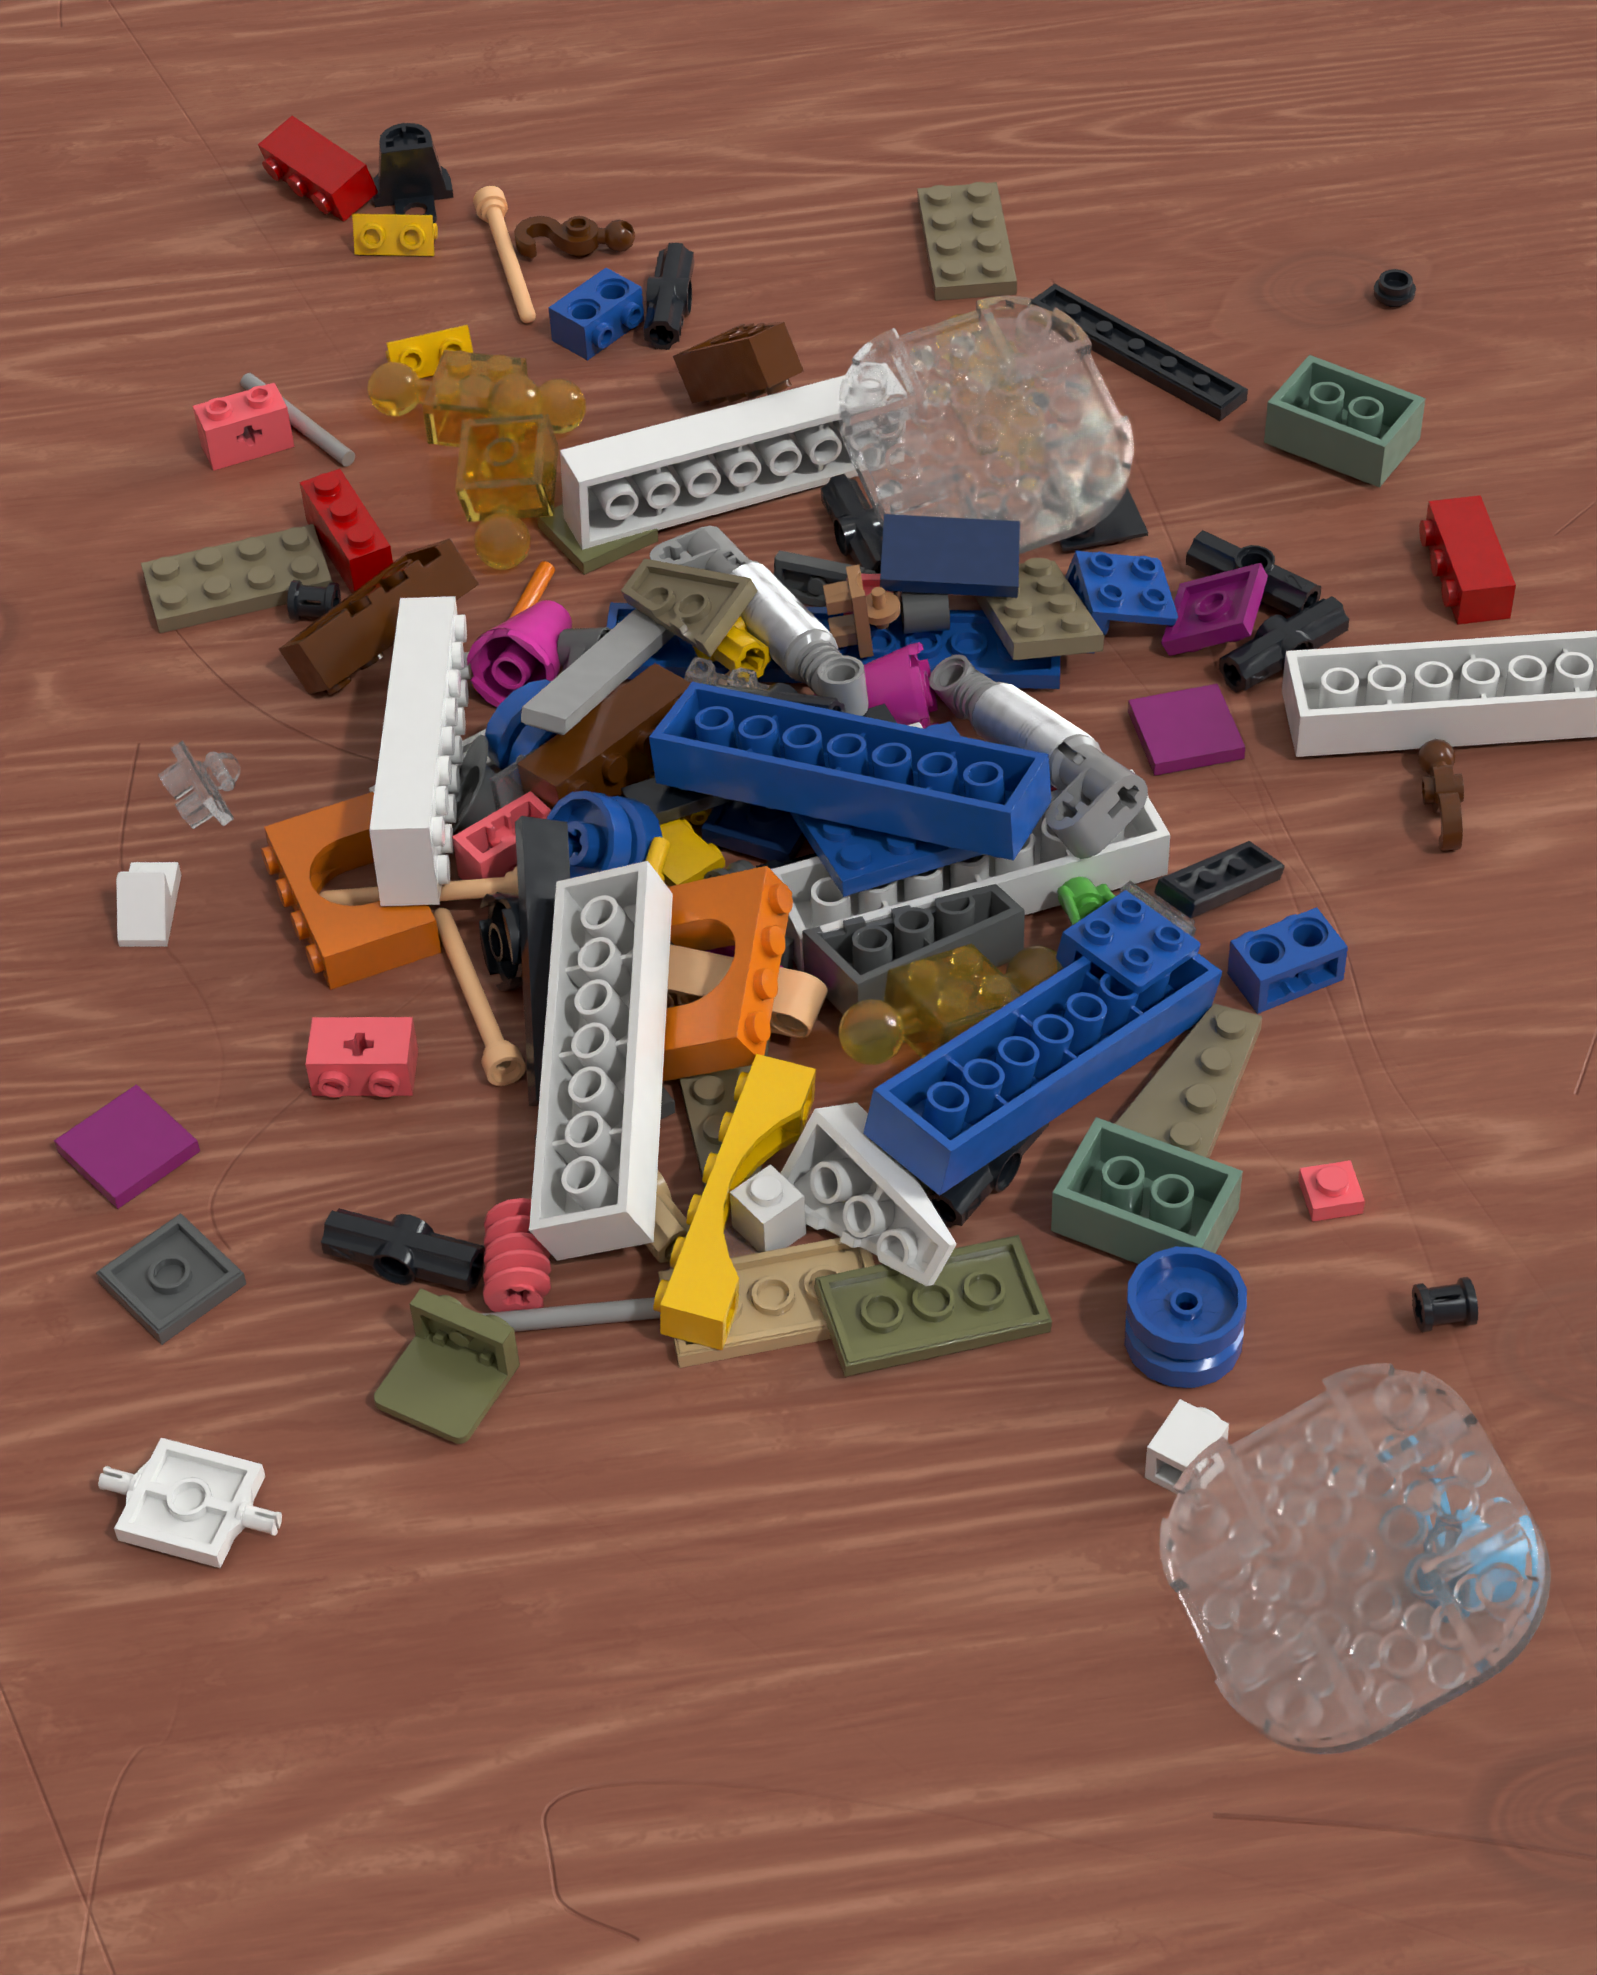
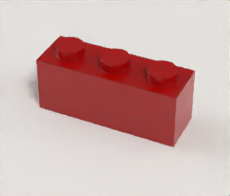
(317, 169)
(345, 528)
(1468, 560)

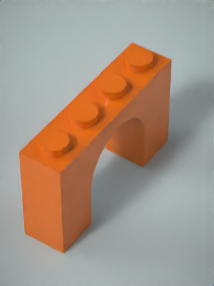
(343, 939)
(734, 1018)

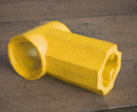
(740, 650)

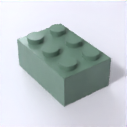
(1344, 420)
(1143, 1195)

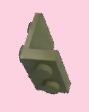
(449, 1368)

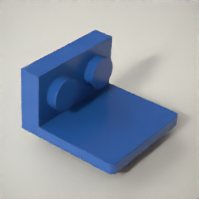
(1122, 588)
(1128, 942)

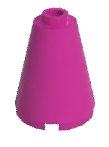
(518, 651)
(902, 685)

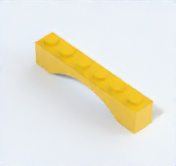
(704, 1285)

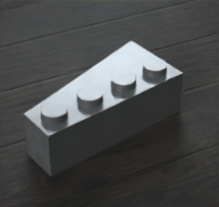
(858, 956)

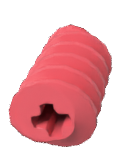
(513, 1259)

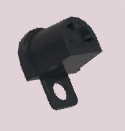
(410, 170)

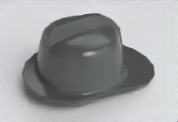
(475, 792)

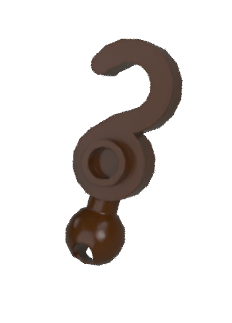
(575, 236)
(1443, 790)

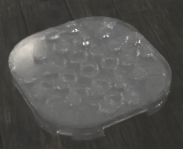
(988, 422)
(1355, 1560)

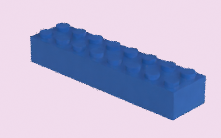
(852, 770)
(1029, 1066)

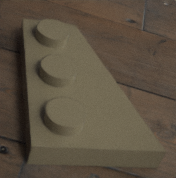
(689, 600)

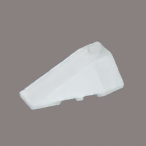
(866, 1195)

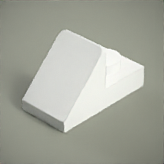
(146, 903)

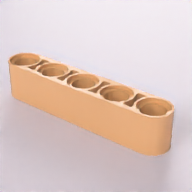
(698, 972)

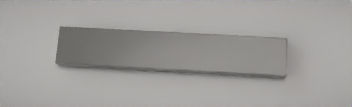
(595, 674)

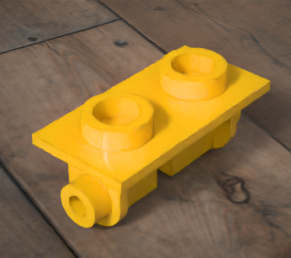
(394, 234)
(425, 350)

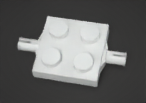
(189, 1502)

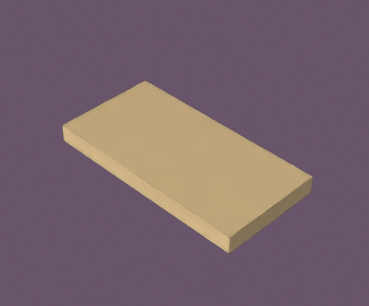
(777, 1299)

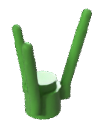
(1081, 897)

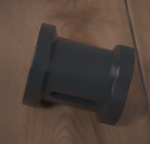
(299, 594)
(1445, 1304)

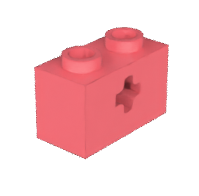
(243, 426)
(490, 844)
(362, 1056)

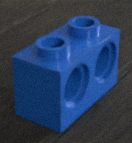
(596, 313)
(1287, 960)

